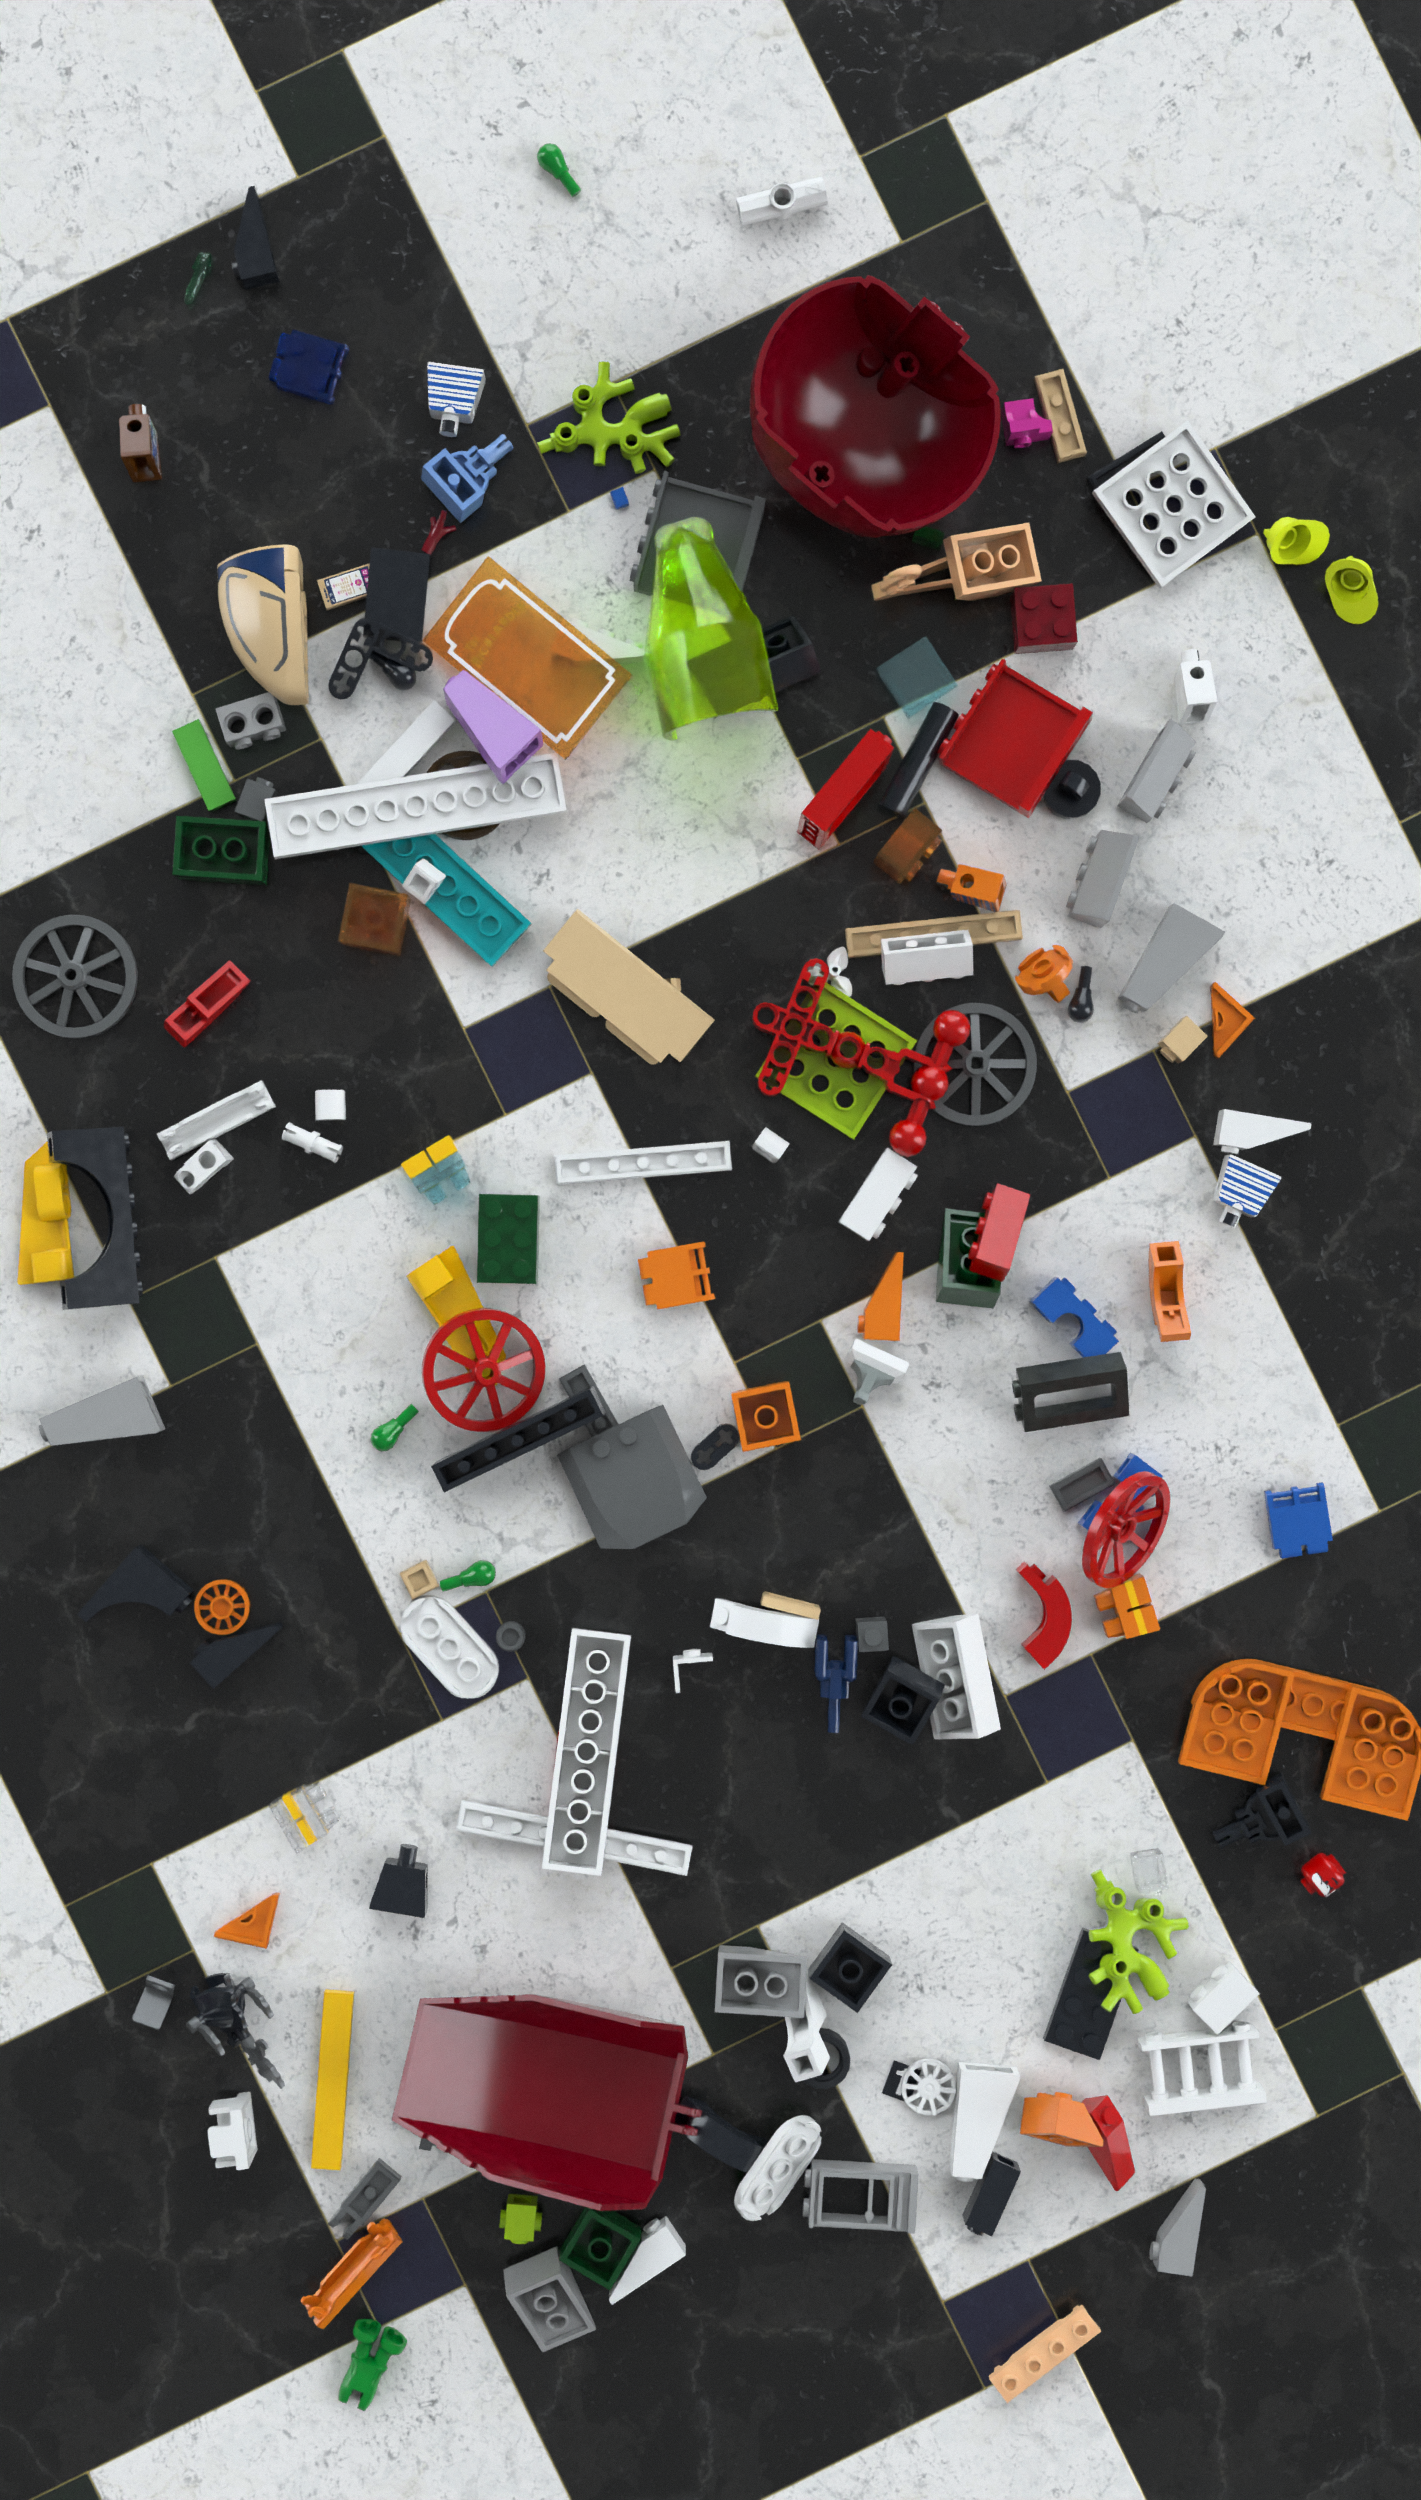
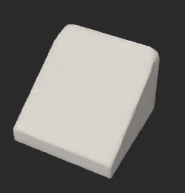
(423, 880)

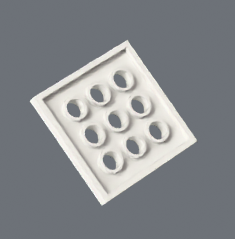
(1217, 490)

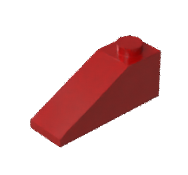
(1115, 2155)

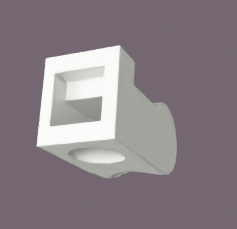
(203, 1166)

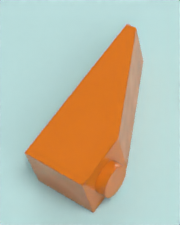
(883, 1310)

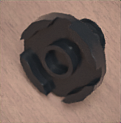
(1073, 790)

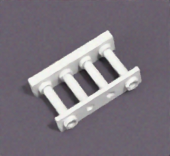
(1218, 2093)

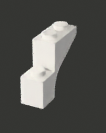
(805, 2048)

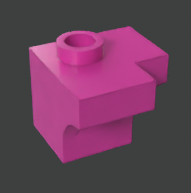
(1023, 424)

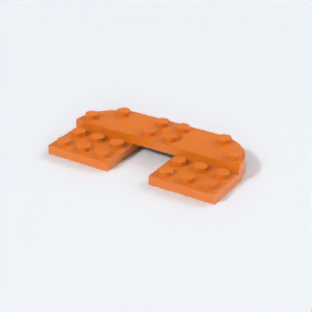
(1249, 1700)

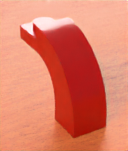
(1055, 1627)

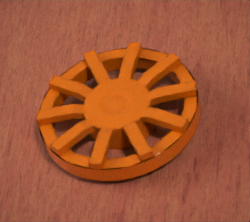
(222, 1607)

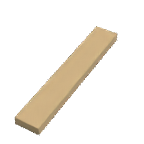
(982, 928)

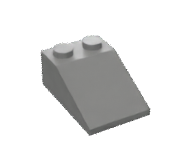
(760, 1982)
(548, 2299)

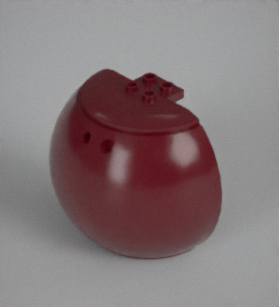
(872, 409)

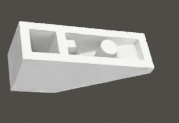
(1246, 1130)
(655, 2252)

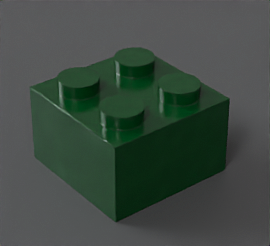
(600, 2245)

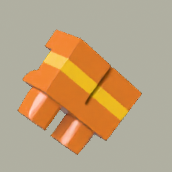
(1132, 1609)

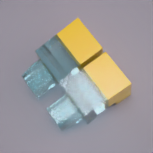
(449, 1163)

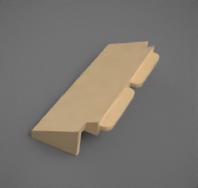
(618, 985)

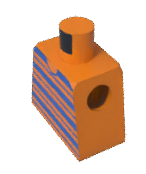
(984, 893)

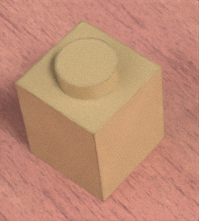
(1181, 1040)

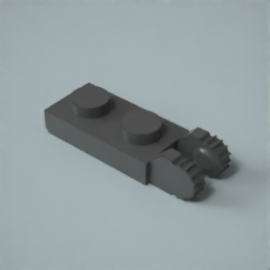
(366, 2196)

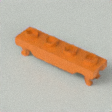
(352, 2272)

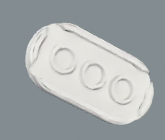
(449, 1647)
(778, 2167)

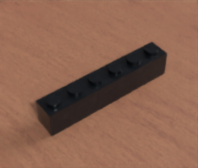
(518, 1439)

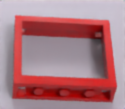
(845, 788)

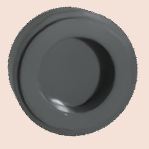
(510, 1636)

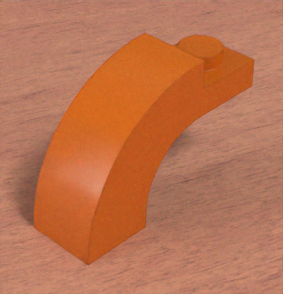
(1167, 1292)

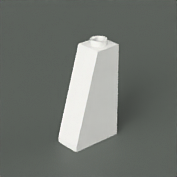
(979, 2112)

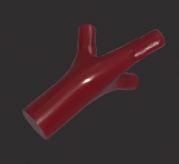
(436, 533)

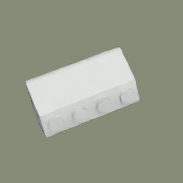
(955, 1655)

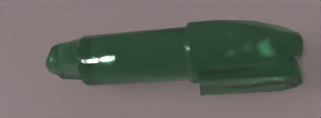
(201, 268)

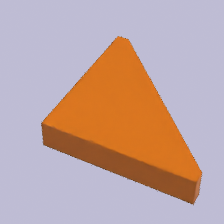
(1228, 1019)
(252, 1926)

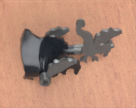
(225, 2009)

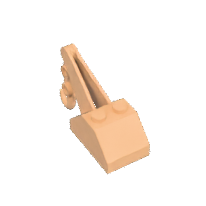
(979, 565)

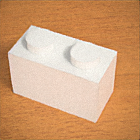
(1222, 1997)

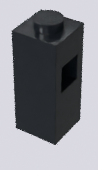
(991, 2195)

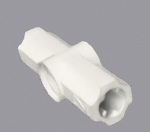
(800, 195)

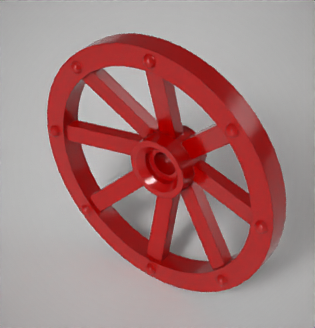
(477, 1366)
(1114, 1528)

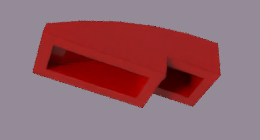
(206, 1003)

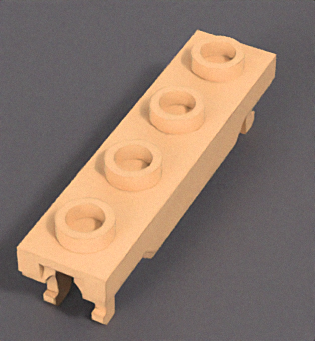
(1044, 2353)

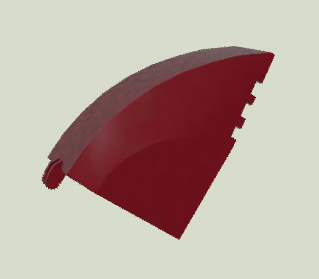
(547, 2094)

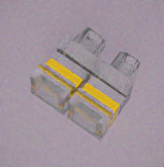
(312, 1825)

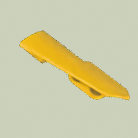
(44, 1234)
(448, 1292)

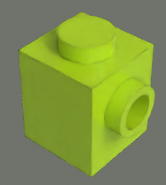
(520, 2218)

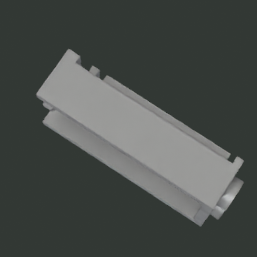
(901, 2200)

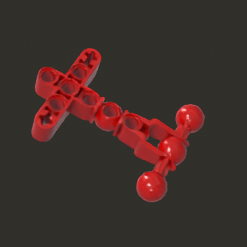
(928, 1082)

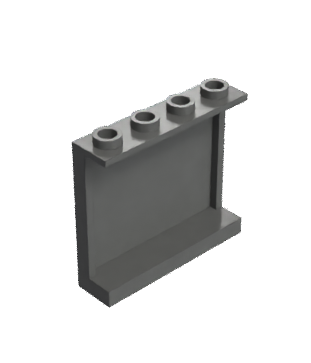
(731, 517)

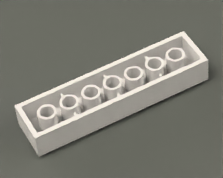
(586, 1752)

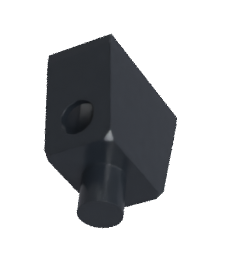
(402, 1885)

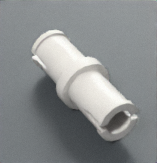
(312, 1142)

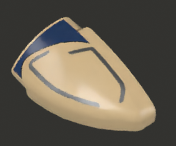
(267, 618)

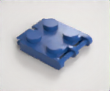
(1299, 1521)

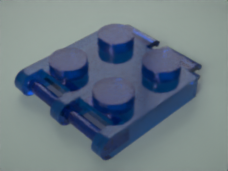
(307, 365)

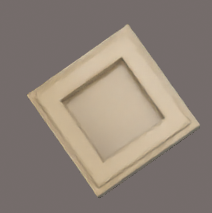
(419, 1579)

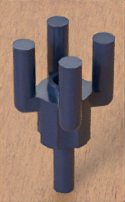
(835, 1675)

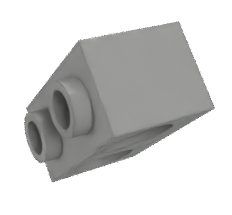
(249, 712)

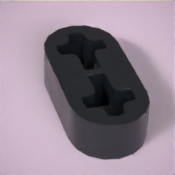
(709, 1441)

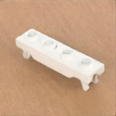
(216, 1120)

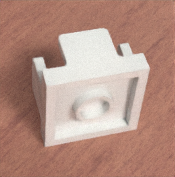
(235, 2137)

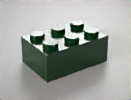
(221, 850)
(508, 1238)

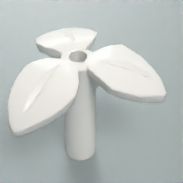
(836, 962)

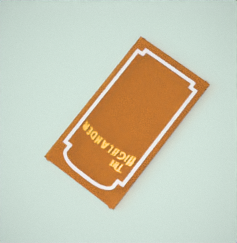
(528, 656)

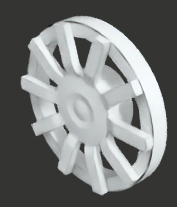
(928, 2087)

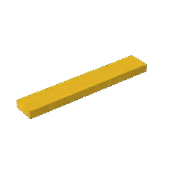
(332, 2079)

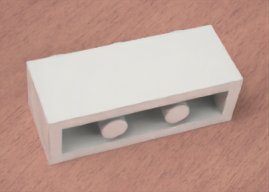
(927, 957)
(879, 1195)

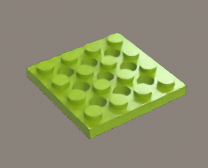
(865, 1094)

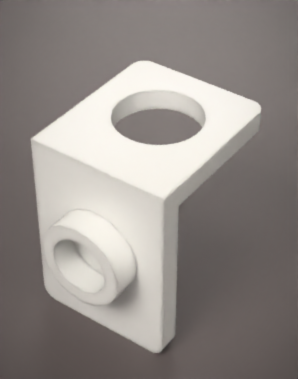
(688, 1656)

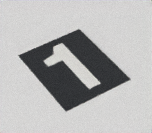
(893, 2082)

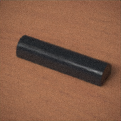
(918, 760)

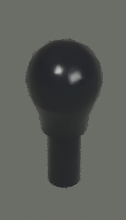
(398, 674)
(1081, 1004)

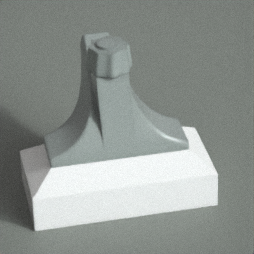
(873, 1369)

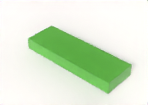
(204, 765)

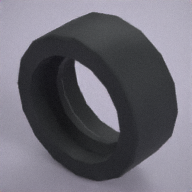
(839, 2074)

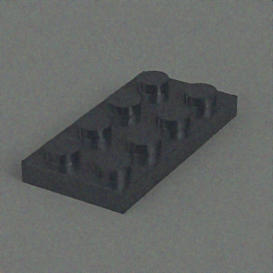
(1077, 2016)

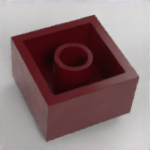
(1043, 618)

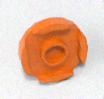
(1045, 973)

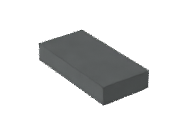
(1082, 1484)

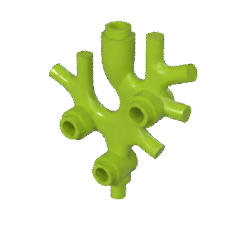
(601, 434)
(1119, 1932)

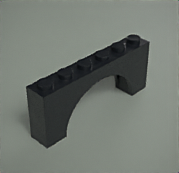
(102, 1157)

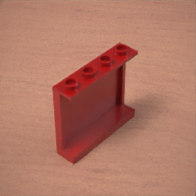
(1013, 739)

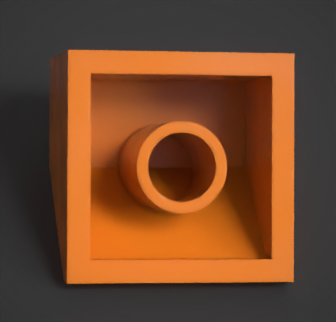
(1059, 2121)

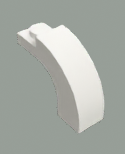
(764, 1625)

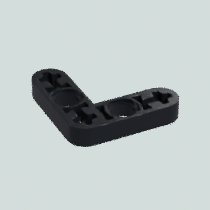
(376, 644)

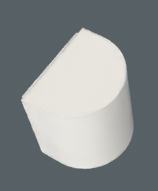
(330, 1105)
(770, 1145)

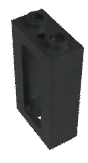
(1068, 1376)

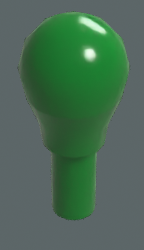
(552, 160)
(386, 1435)
(478, 1574)

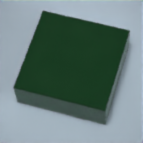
(928, 537)

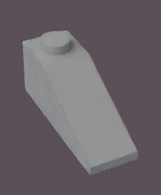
(1179, 2234)

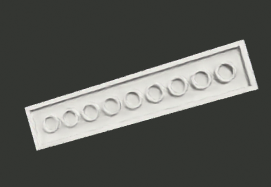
(412, 807)

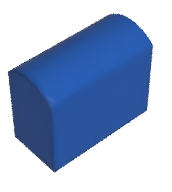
(619, 498)

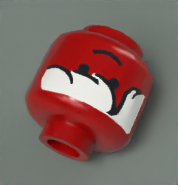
(1322, 1875)

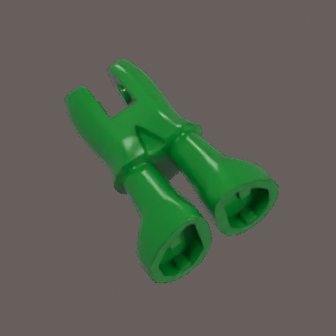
(365, 2368)

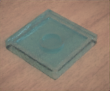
(916, 677)

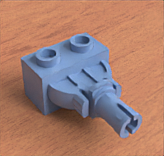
(464, 476)

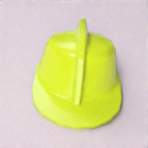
(1296, 540)
(1352, 590)

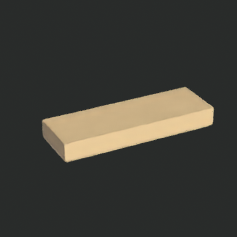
(1059, 407)

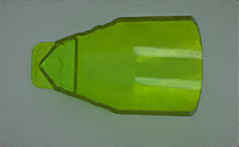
(701, 634)

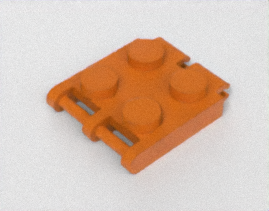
(675, 1276)

